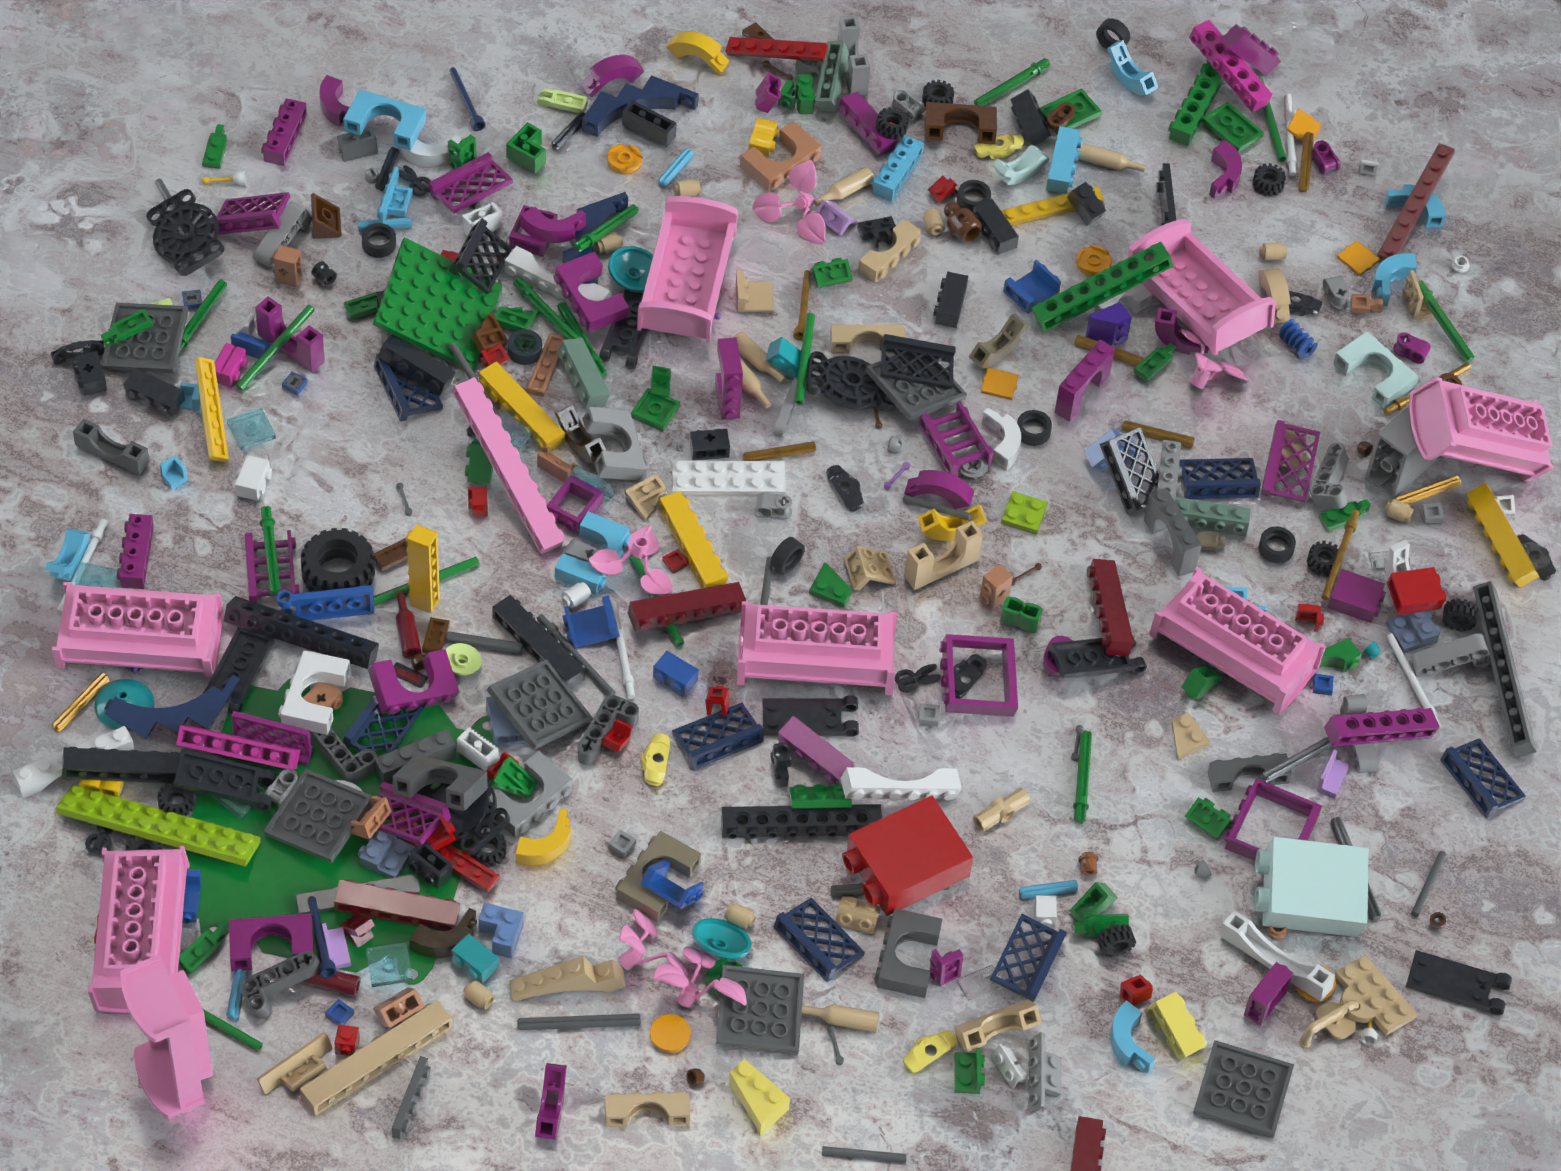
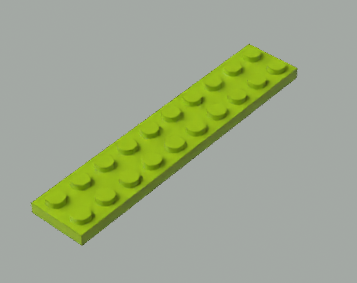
(158, 825)

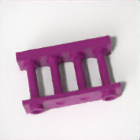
(944, 450)
(253, 561)

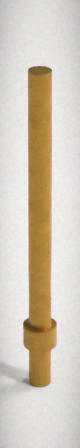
(1401, 403)
(1350, 528)

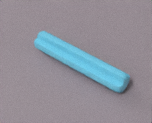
(675, 167)
(395, 223)
(1048, 889)
(236, 994)

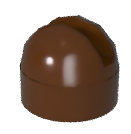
(1364, 448)
(417, 662)
(1442, 920)
(695, 1076)

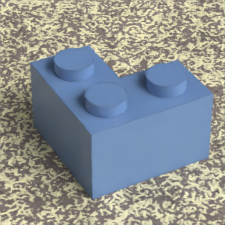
(1095, 453)
(504, 925)

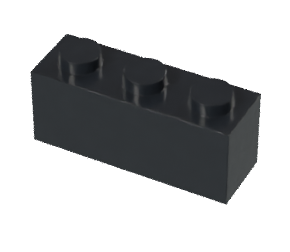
(1030, 117)
(649, 123)
(996, 227)
(950, 299)
(154, 392)

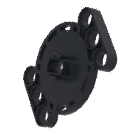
(173, 240)
(836, 386)
(476, 817)

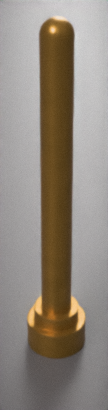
(799, 330)

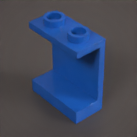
(1033, 287)
(591, 624)
(656, 882)
(192, 895)

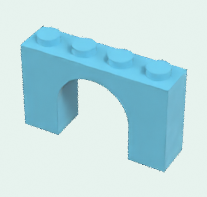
(369, 105)
(601, 531)

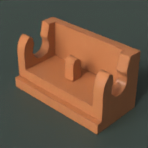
(554, 465)
(372, 819)

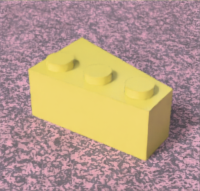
(1177, 1025)
(759, 1096)

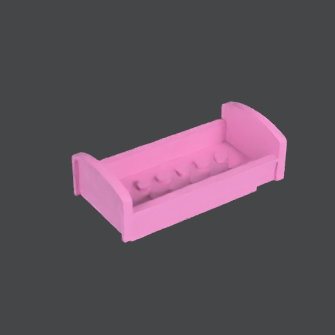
(688, 267)
(1204, 290)
(1480, 428)
(139, 629)
(1240, 640)
(816, 645)
(136, 918)
(176, 1031)

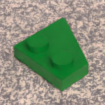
(516, 318)
(830, 587)
(514, 779)

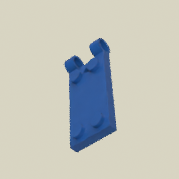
(329, 603)

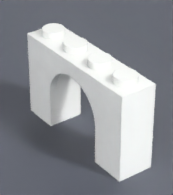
(312, 669)

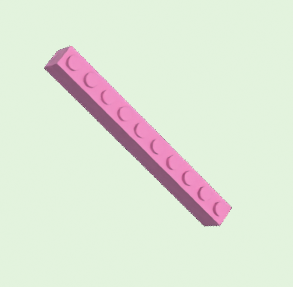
(508, 466)

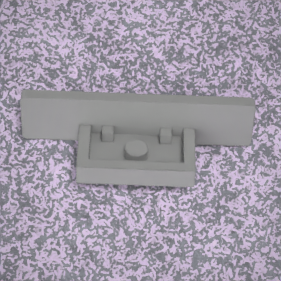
(1169, 467)
(1043, 1073)

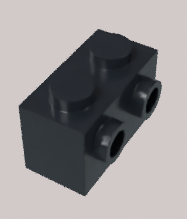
(1086, 203)
(430, 865)

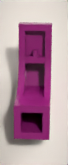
(609, 69)
(330, 92)
(1231, 163)
(551, 230)
(1168, 332)
(942, 484)
(551, 1101)

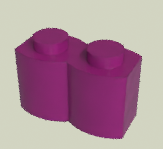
(767, 93)

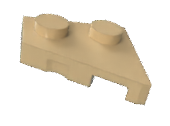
(646, 495)
(1187, 736)

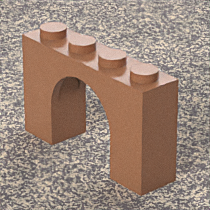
(773, 173)

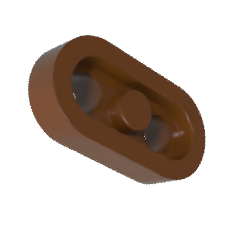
(1061, 116)

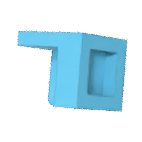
(192, 396)
(173, 472)

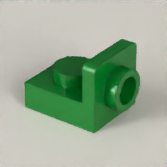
(787, 97)

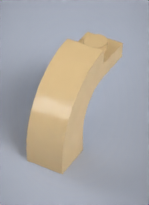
(1276, 287)

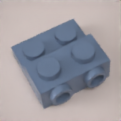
(1414, 630)
(385, 854)

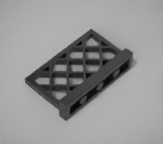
(470, 249)
(917, 349)
(1122, 475)

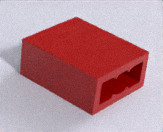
(1416, 591)

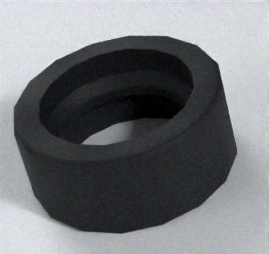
(1115, 26)
(972, 186)
(378, 251)
(1038, 417)
(1278, 533)
(787, 555)

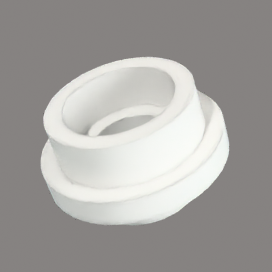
(1460, 264)

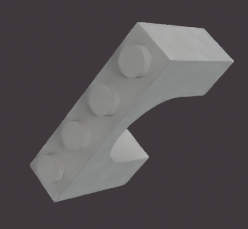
(858, 66)
(620, 426)
(554, 784)

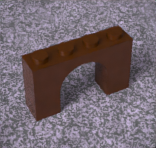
(942, 114)

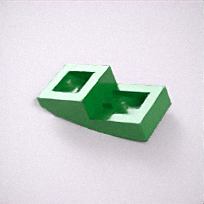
(660, 381)

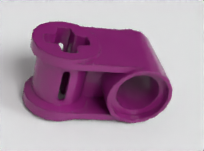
(1325, 157)
(1413, 349)

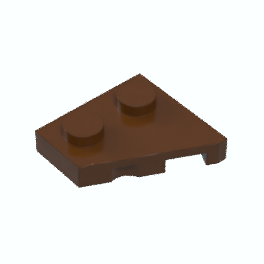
(489, 334)

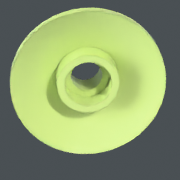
(464, 659)

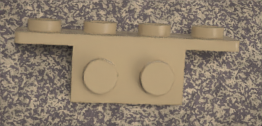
(297, 1067)

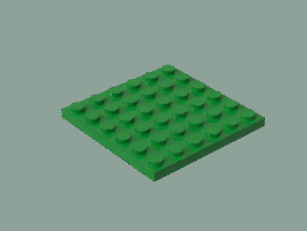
(433, 305)

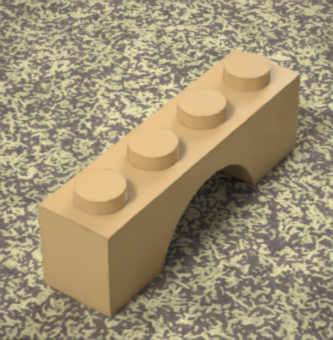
(876, 264)
(845, 337)
(1014, 1017)
(622, 1107)

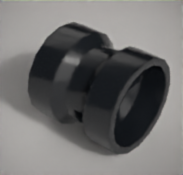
(324, 274)

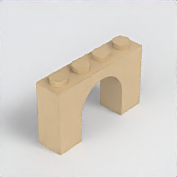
(924, 568)

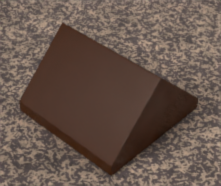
(325, 218)

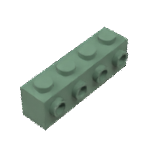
(832, 77)
(583, 373)
(1215, 516)

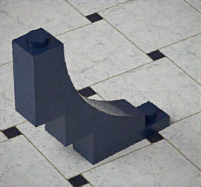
(654, 95)
(596, 215)
(200, 710)

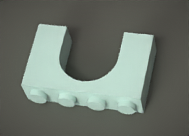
(1368, 350)

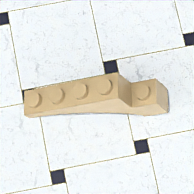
(571, 975)

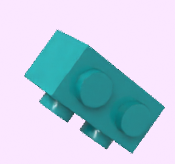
(784, 357)
(475, 958)

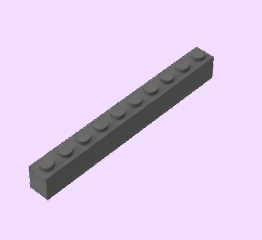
(1504, 669)

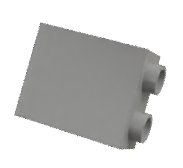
(1396, 457)

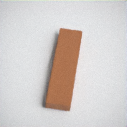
(545, 366)

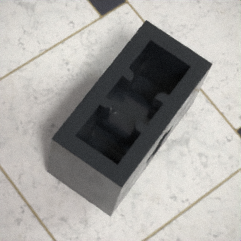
(90, 373)
(709, 444)

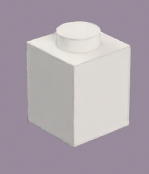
(1045, 910)

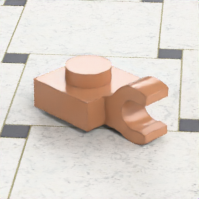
(1362, 304)

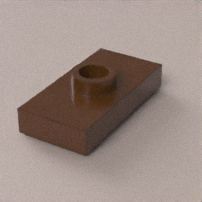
(755, 31)
(392, 555)
(435, 635)

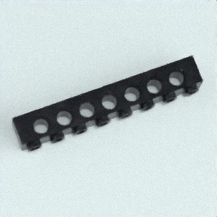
(300, 632)
(792, 816)

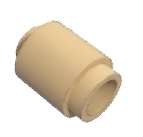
(687, 188)
(933, 221)
(609, 243)
(1273, 251)
(1399, 511)
(740, 916)
(478, 994)

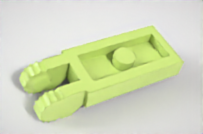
(562, 100)

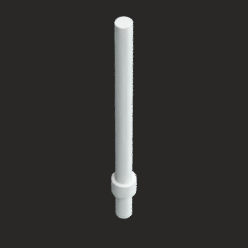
(1291, 158)
(96, 538)
(1409, 673)
(628, 679)

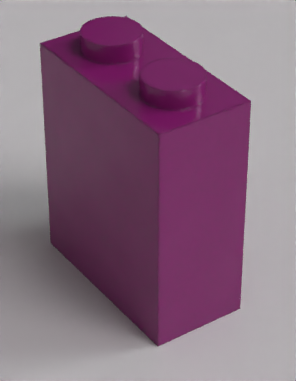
(1357, 596)

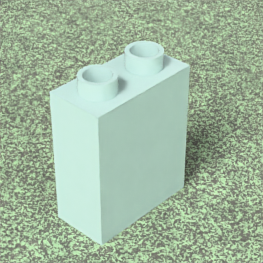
(1313, 886)

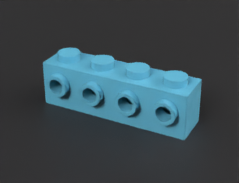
(1063, 160)
(898, 167)

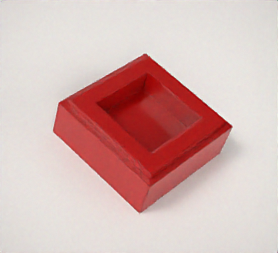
(675, 561)

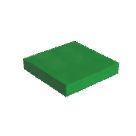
(655, 410)

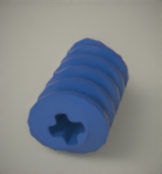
(1297, 339)

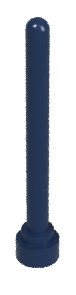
(477, 122)
(327, 966)

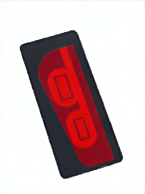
(410, 675)

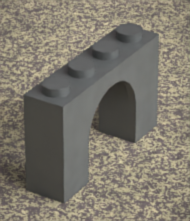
(1164, 514)
(420, 771)
(893, 973)

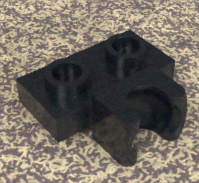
(877, 230)
(782, 760)

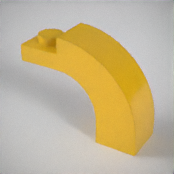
(698, 45)
(944, 527)
(544, 850)

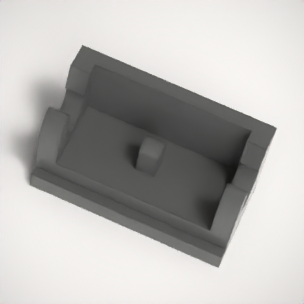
(356, 146)

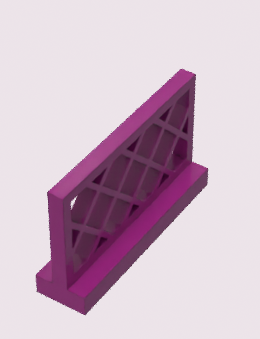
(465, 176)
(254, 220)
(1274, 461)
(262, 734)
(418, 803)

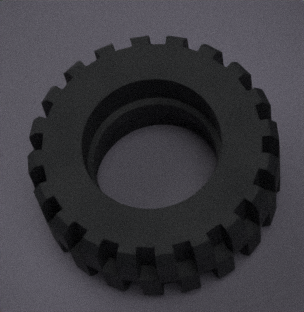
(337, 545)

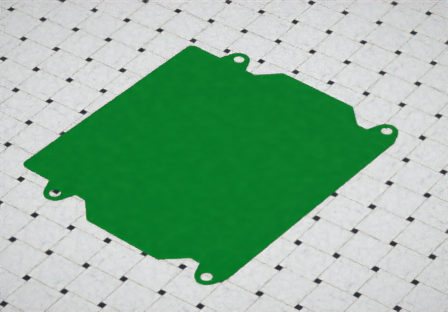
(280, 871)

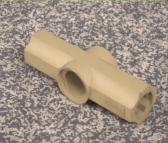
(1001, 809)

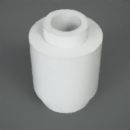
(575, 595)

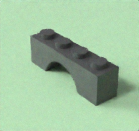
(92, 439)
(437, 746)
(1225, 772)

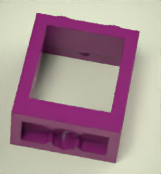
(527, 242)
(582, 490)
(1268, 993)

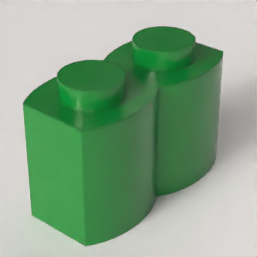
(804, 94)
(1024, 615)

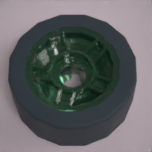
(524, 347)

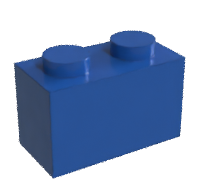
(675, 673)

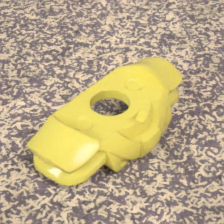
(1011, 143)
(653, 771)
(917, 1057)

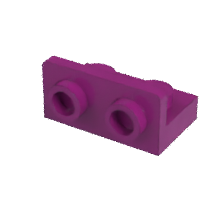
(946, 968)

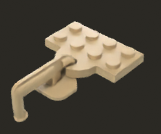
(1365, 999)

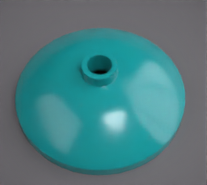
(630, 267)
(134, 693)
(721, 938)

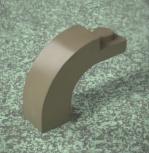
(999, 347)

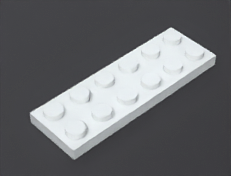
(728, 478)

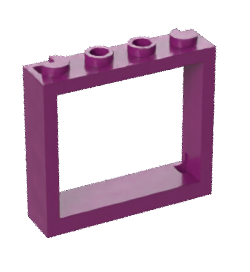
(981, 707)
(1277, 796)

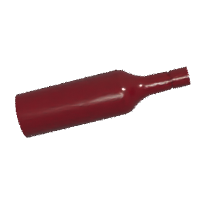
(407, 629)
(340, 982)

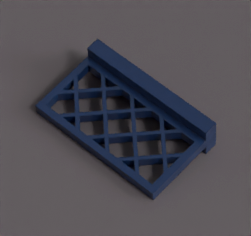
(400, 400)
(1219, 487)
(367, 717)
(724, 745)
(1472, 783)
(807, 946)
(1045, 961)

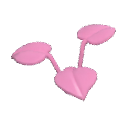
(804, 178)
(1205, 365)
(640, 545)
(635, 953)
(689, 990)

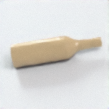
(1107, 158)
(847, 185)
(756, 356)
(752, 385)
(845, 1016)

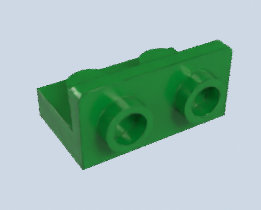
(462, 152)
(831, 273)
(1208, 818)
(968, 1072)

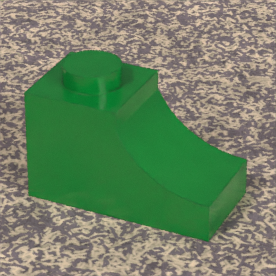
(1341, 655)
(1200, 681)
(1094, 901)

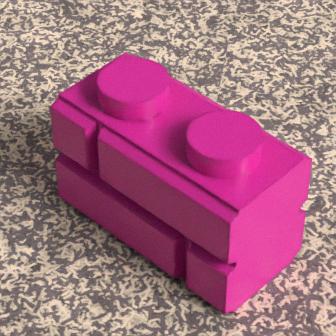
(229, 364)

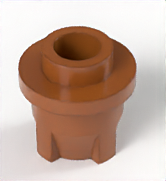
(1088, 863)

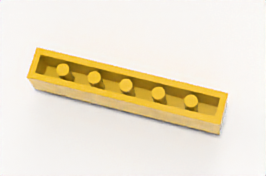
(521, 406)
(1502, 535)
(692, 540)
(423, 568)

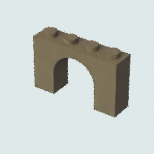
(660, 847)

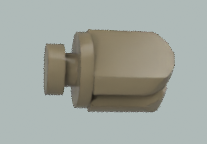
(1210, 540)

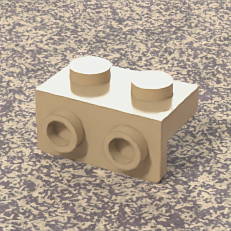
(857, 915)

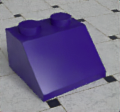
(1109, 325)

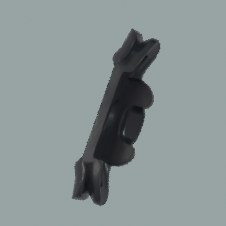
(1307, 304)
(66, 352)
(852, 497)
(1544, 565)
(973, 667)

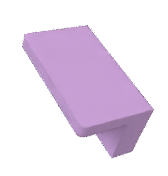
(835, 216)
(1333, 776)
(337, 946)

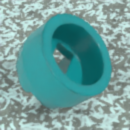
(1372, 650)

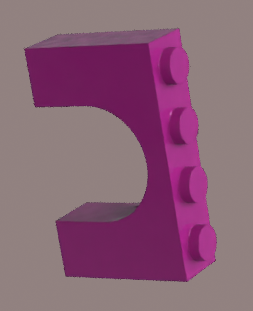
(591, 313)
(304, 349)
(1094, 368)
(729, 381)
(394, 697)
(247, 931)

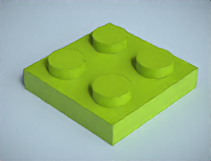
(1024, 512)

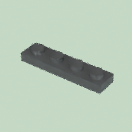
(408, 1103)

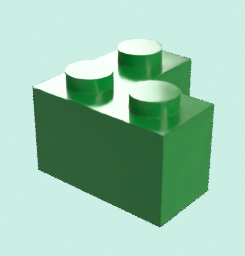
(525, 148)
(479, 466)

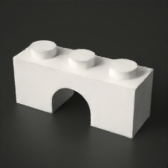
(1134, 298)

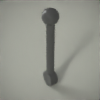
(408, 511)
(1075, 756)
(839, 1059)

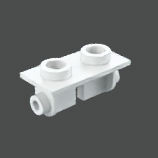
(1005, 1062)

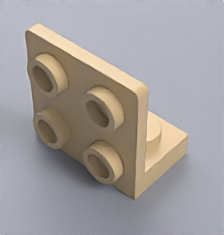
(753, 295)
(1414, 298)
(867, 565)

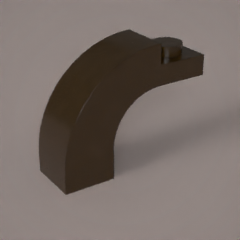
(581, 443)
(440, 944)

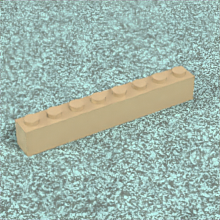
(375, 1057)

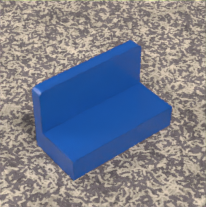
(253, 346)

